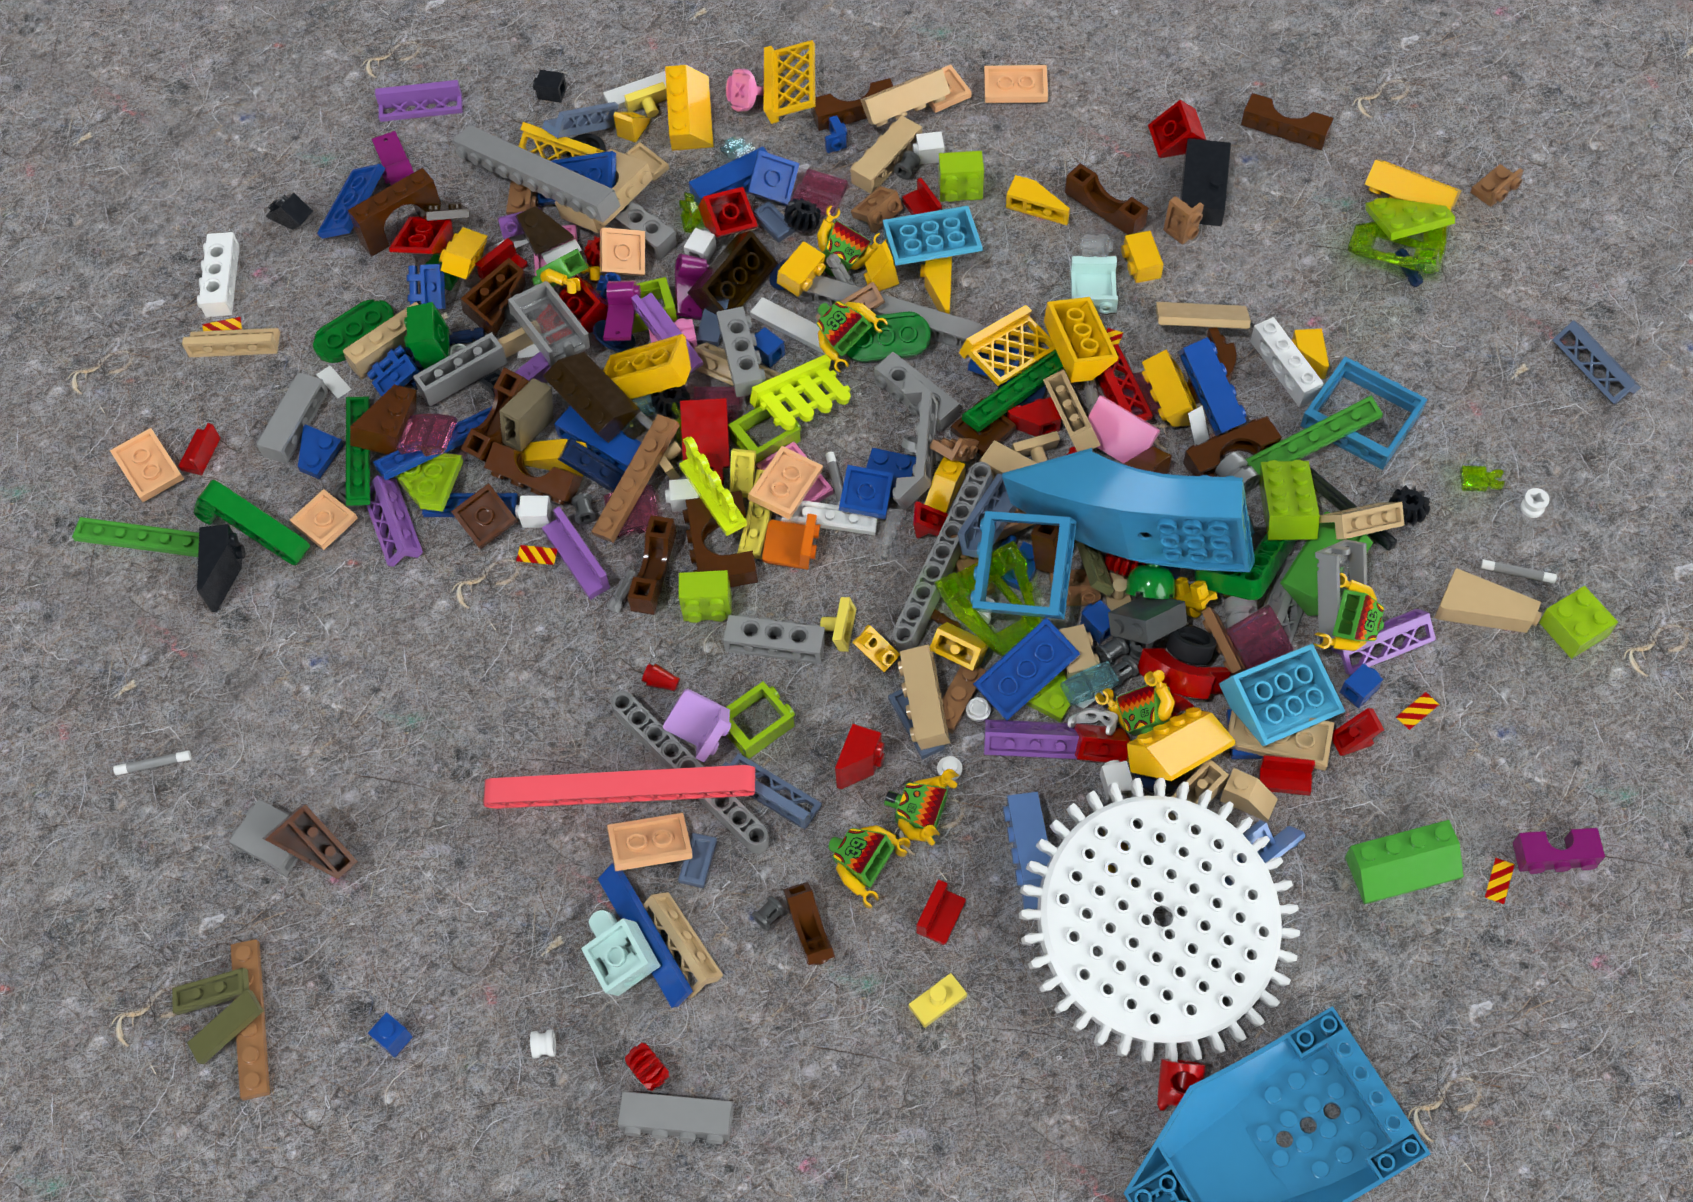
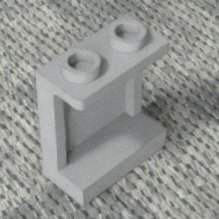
(257, 824)

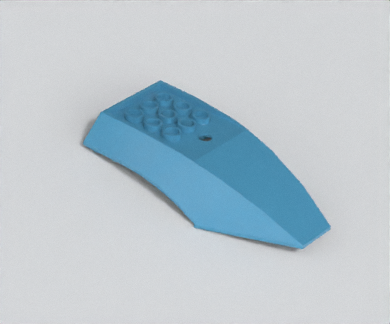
(1191, 518)
(1227, 1125)

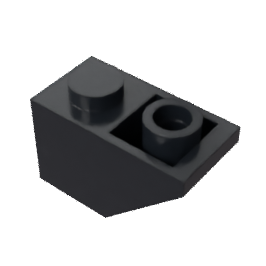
(289, 211)

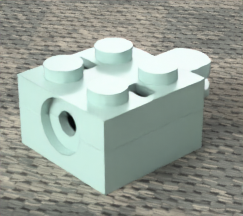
(618, 953)

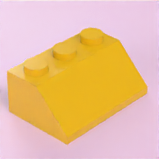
(1169, 388)

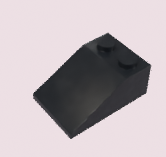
(218, 563)

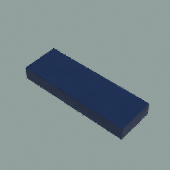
(591, 465)

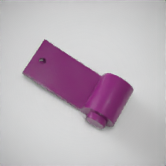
(392, 157)
(687, 272)
(620, 310)

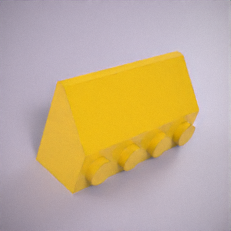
(688, 108)
(1409, 185)
(1079, 338)
(650, 367)
(1178, 745)

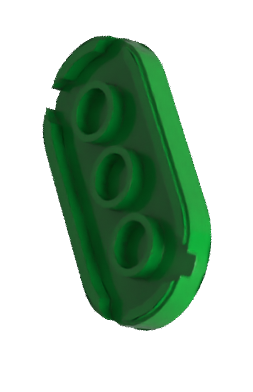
(349, 328)
(905, 335)

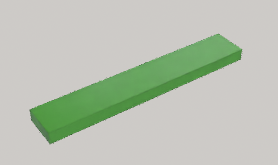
(1320, 434)
(137, 536)

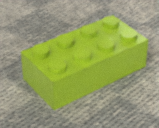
(1289, 500)

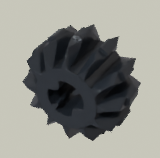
(802, 215)
(663, 400)
(1414, 504)

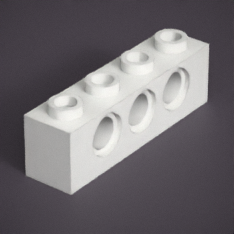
(218, 274)
(1286, 362)

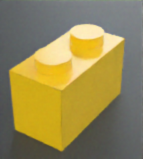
(1142, 257)
(801, 269)
(959, 646)

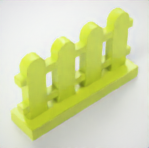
(791, 384)
(710, 489)

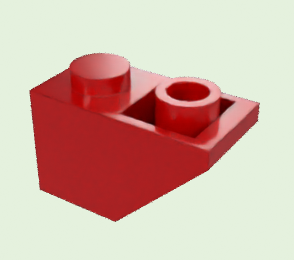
(1036, 418)

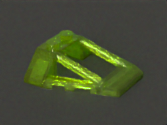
(1427, 256)
(959, 585)

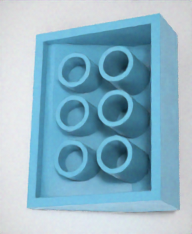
(931, 235)
(1283, 695)

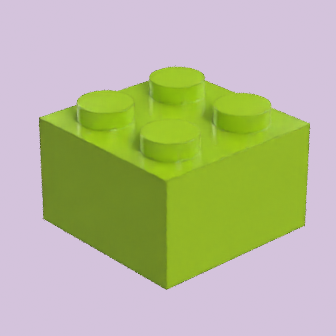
(961, 176)
(705, 596)
(1578, 622)

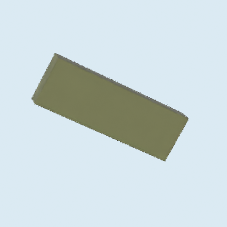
(1095, 568)
(209, 991)
(225, 1026)

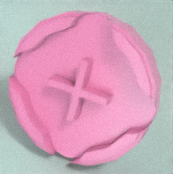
(742, 90)

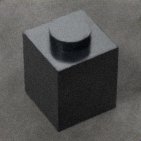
(550, 86)

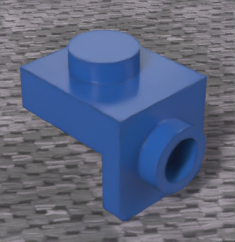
(837, 139)

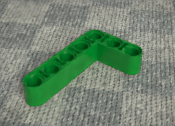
(222, 502)
(1253, 584)

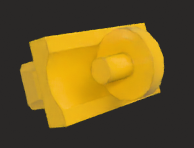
(1194, 596)
(876, 648)

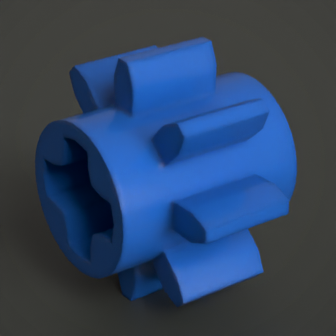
(602, 283)

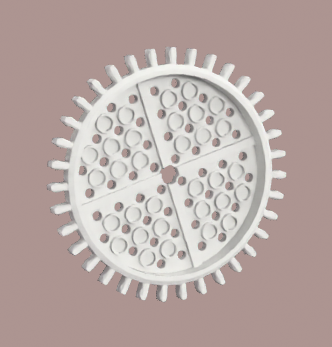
(1069, 957)

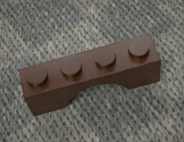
(847, 111)
(1263, 116)
(1086, 188)
(482, 437)
(1250, 438)
(509, 463)
(648, 583)

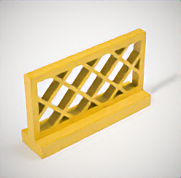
(774, 82)
(564, 143)
(1009, 325)

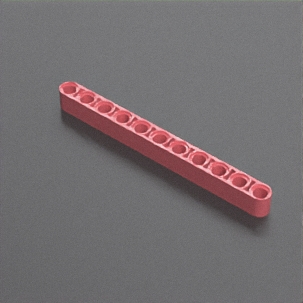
(619, 787)

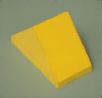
(630, 125)

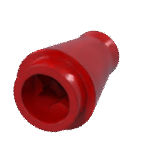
(658, 677)

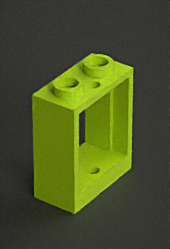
(659, 289)
(749, 420)
(751, 747)

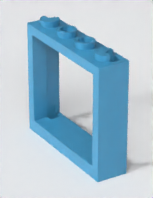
(1379, 385)
(1061, 569)

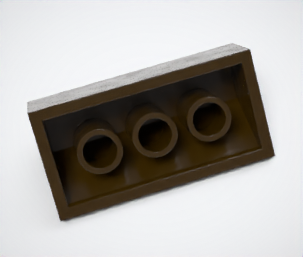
(736, 272)
(592, 394)

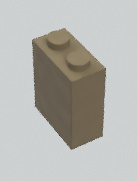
(526, 414)

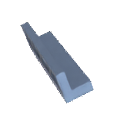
(582, 120)
(1604, 358)
(991, 501)
(775, 801)

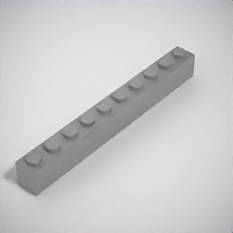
(536, 173)

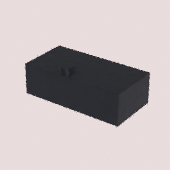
(1206, 178)

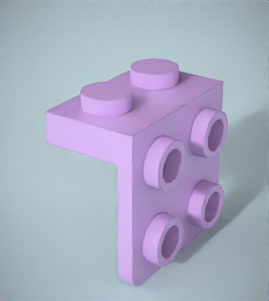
(698, 722)

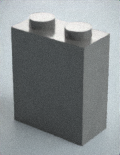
(1147, 619)

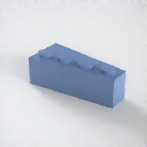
(1025, 831)

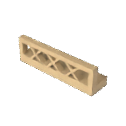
(232, 342)
(716, 363)
(1365, 519)
(683, 939)

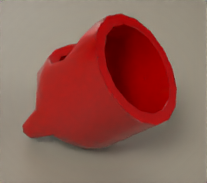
(1176, 1079)

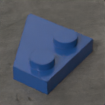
(317, 451)

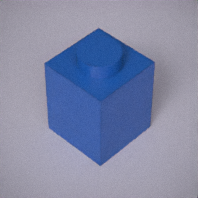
(769, 346)
(1096, 621)
(1361, 685)
(390, 1034)

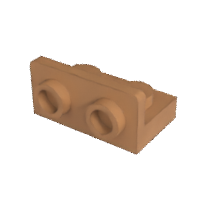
(1497, 184)
(520, 198)
(878, 206)
(1182, 220)
(956, 450)
(1079, 590)

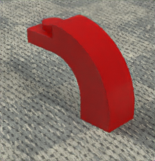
(1181, 677)

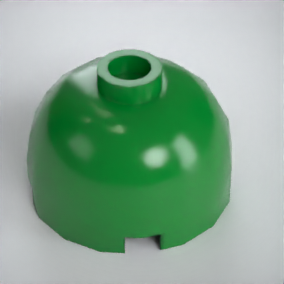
(1151, 582)

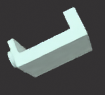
(1095, 279)

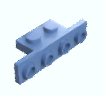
(1276, 847)

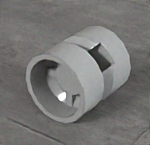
(1237, 466)
(1238, 609)

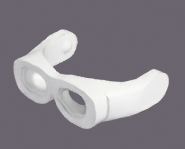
(1082, 717)

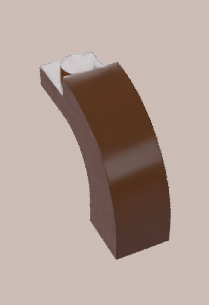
(1225, 353)
(808, 924)

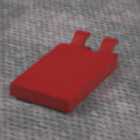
(708, 425)

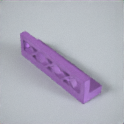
(419, 96)
(661, 324)
(398, 520)
(576, 555)
(1393, 627)
(1030, 739)

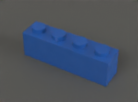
(724, 178)
(1212, 386)
(618, 451)

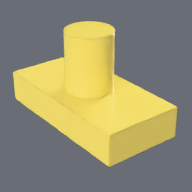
(646, 99)
(742, 471)
(842, 624)
(937, 1000)

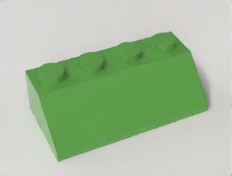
(1302, 575)
(1405, 862)

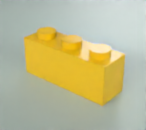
(463, 253)

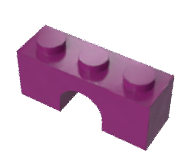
(1536, 853)

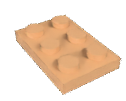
(1016, 84)
(146, 465)
(785, 482)
(649, 841)

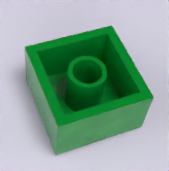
(426, 334)

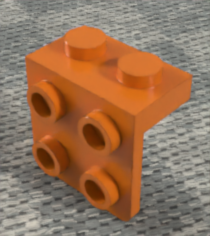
(791, 543)

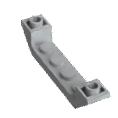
(911, 488)

